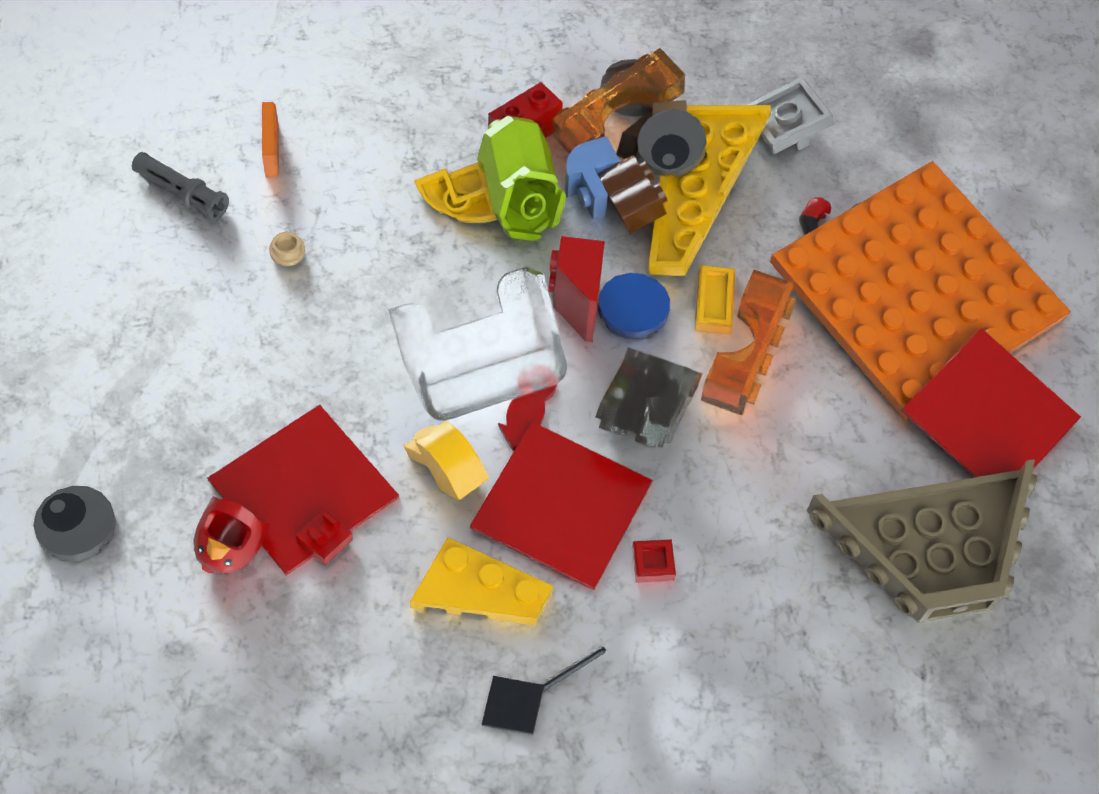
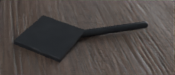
(516, 703)

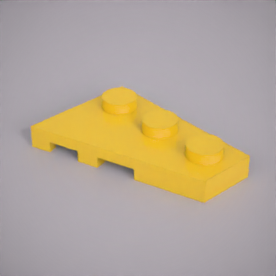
(479, 584)

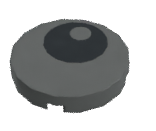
(672, 142)
(74, 523)

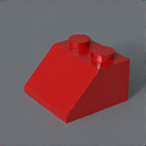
(576, 282)

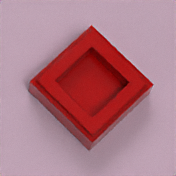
(653, 561)

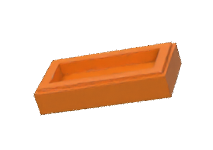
(270, 139)

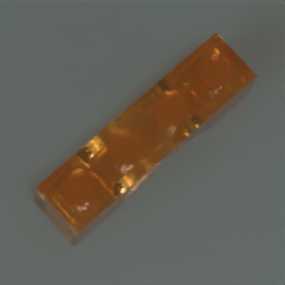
(647, 82)
(735, 374)

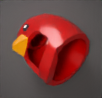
(228, 536)

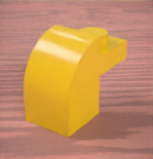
(449, 459)

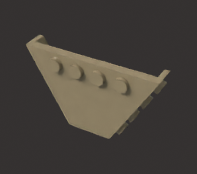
(935, 545)

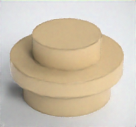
(287, 249)

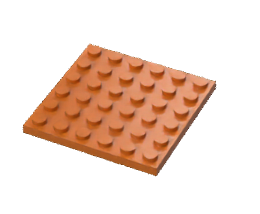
(915, 281)

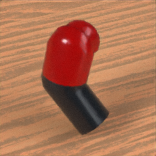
(813, 213)

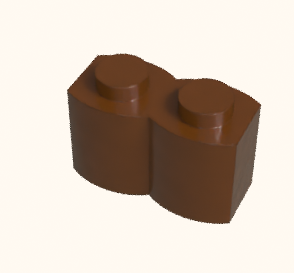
(633, 194)

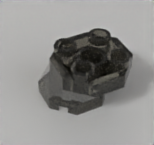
(647, 398)

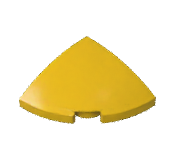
(458, 194)

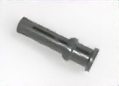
(192, 191)

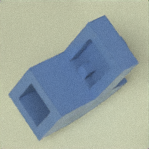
(582, 174)

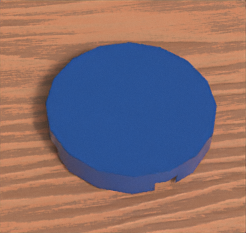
(634, 305)

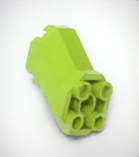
(521, 178)

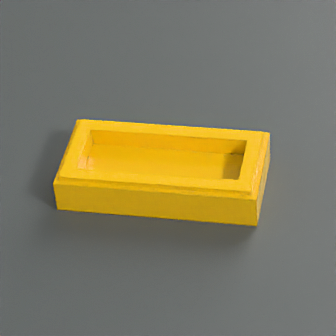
(715, 299)

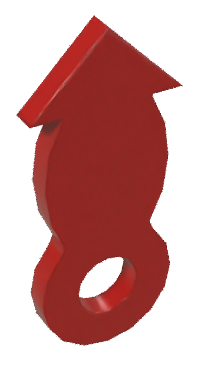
(524, 411)

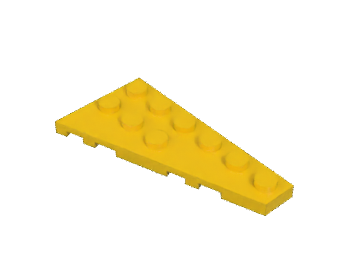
(700, 194)

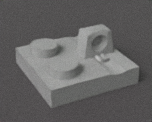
(794, 116)

